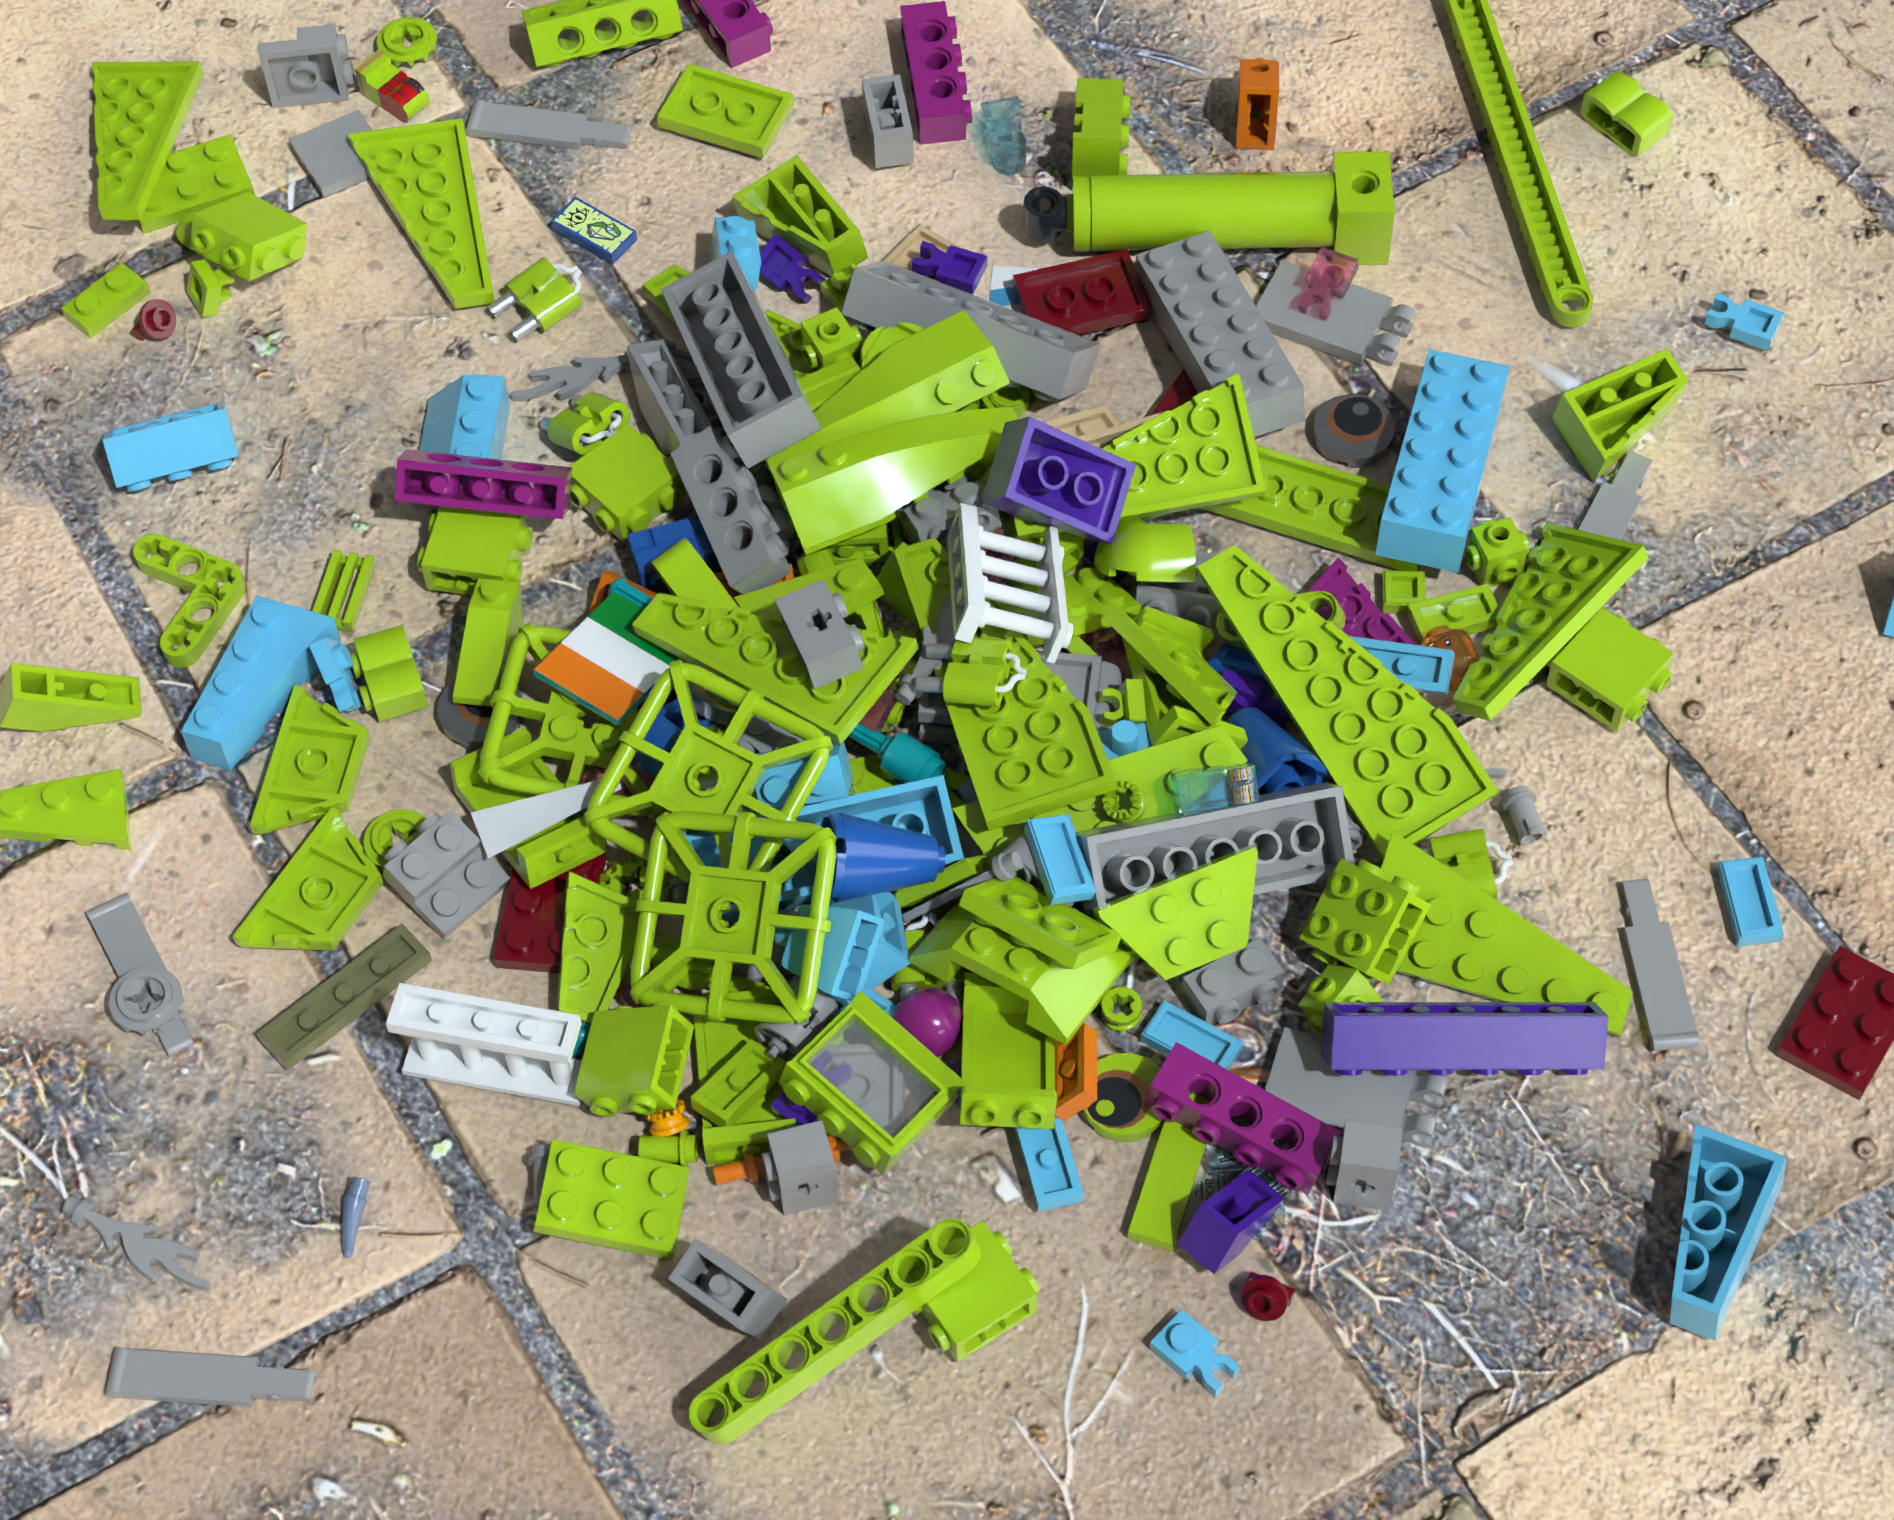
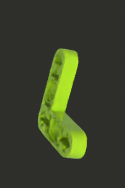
(203, 594)

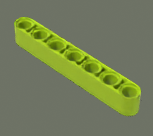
(811, 1332)

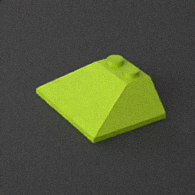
(1056, 996)

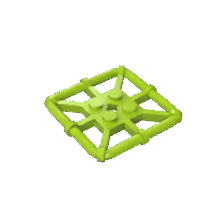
(561, 731)
(699, 752)
(752, 936)

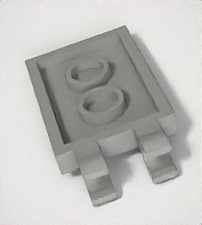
(1350, 328)
(1308, 1083)

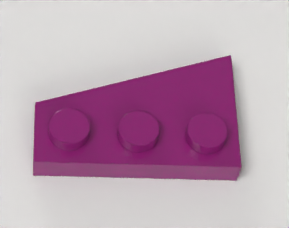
(1361, 613)

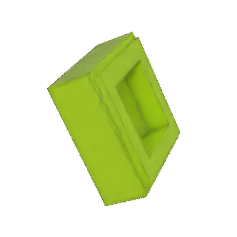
(1401, 589)

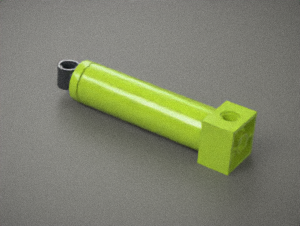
(1334, 209)

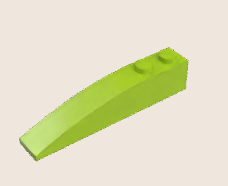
(909, 380)
(872, 474)

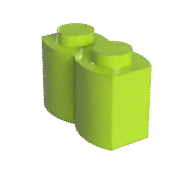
(1626, 113)
(389, 672)

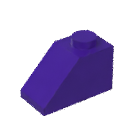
(1230, 1221)

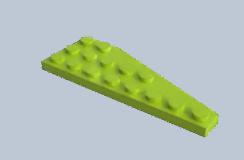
(1375, 735)
(1040, 740)

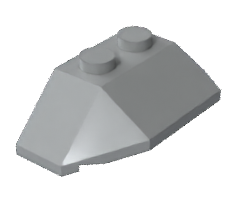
(671, 393)

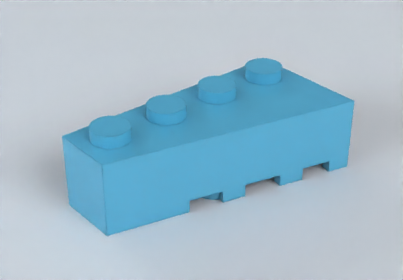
(254, 680)
(1722, 1221)

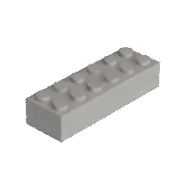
(1219, 329)
(1029, 349)
(740, 360)
(1295, 832)

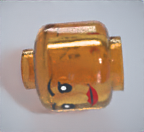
(1462, 645)

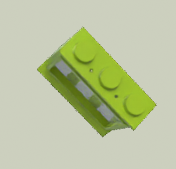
(871, 1083)

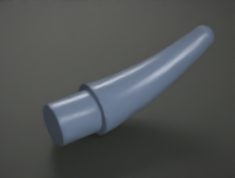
(352, 1212)

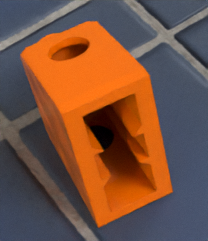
(1257, 90)

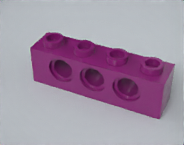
(733, 28)
(934, 72)
(483, 484)
(1232, 1096)

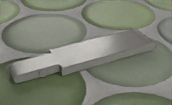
(543, 127)
(1617, 502)
(129, 948)
(1656, 971)
(203, 1378)

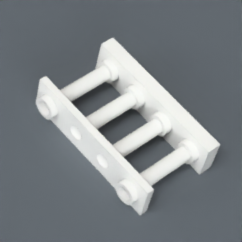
(971, 587)
(487, 1043)

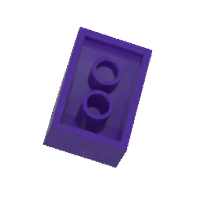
(1058, 480)

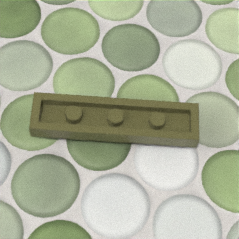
(344, 996)

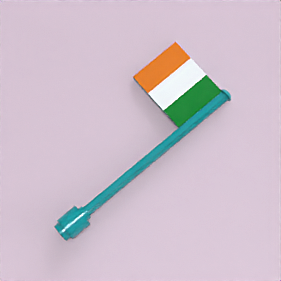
(615, 670)

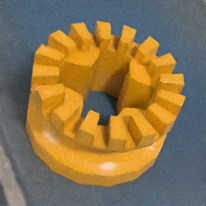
(668, 1121)

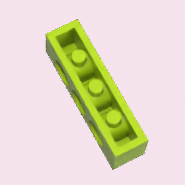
(548, 20)

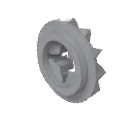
(132, 989)

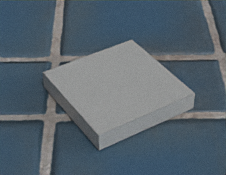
(329, 156)

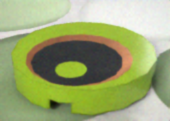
(1121, 1096)

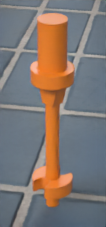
(752, 1166)

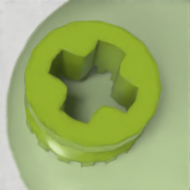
(1138, 799)
(1120, 1021)

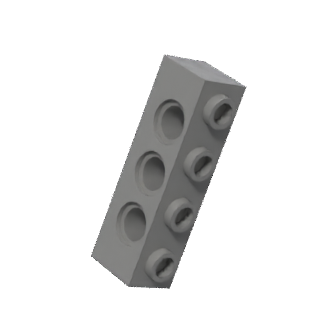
(729, 532)

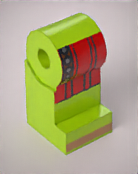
(390, 87)

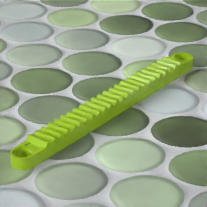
(1520, 160)

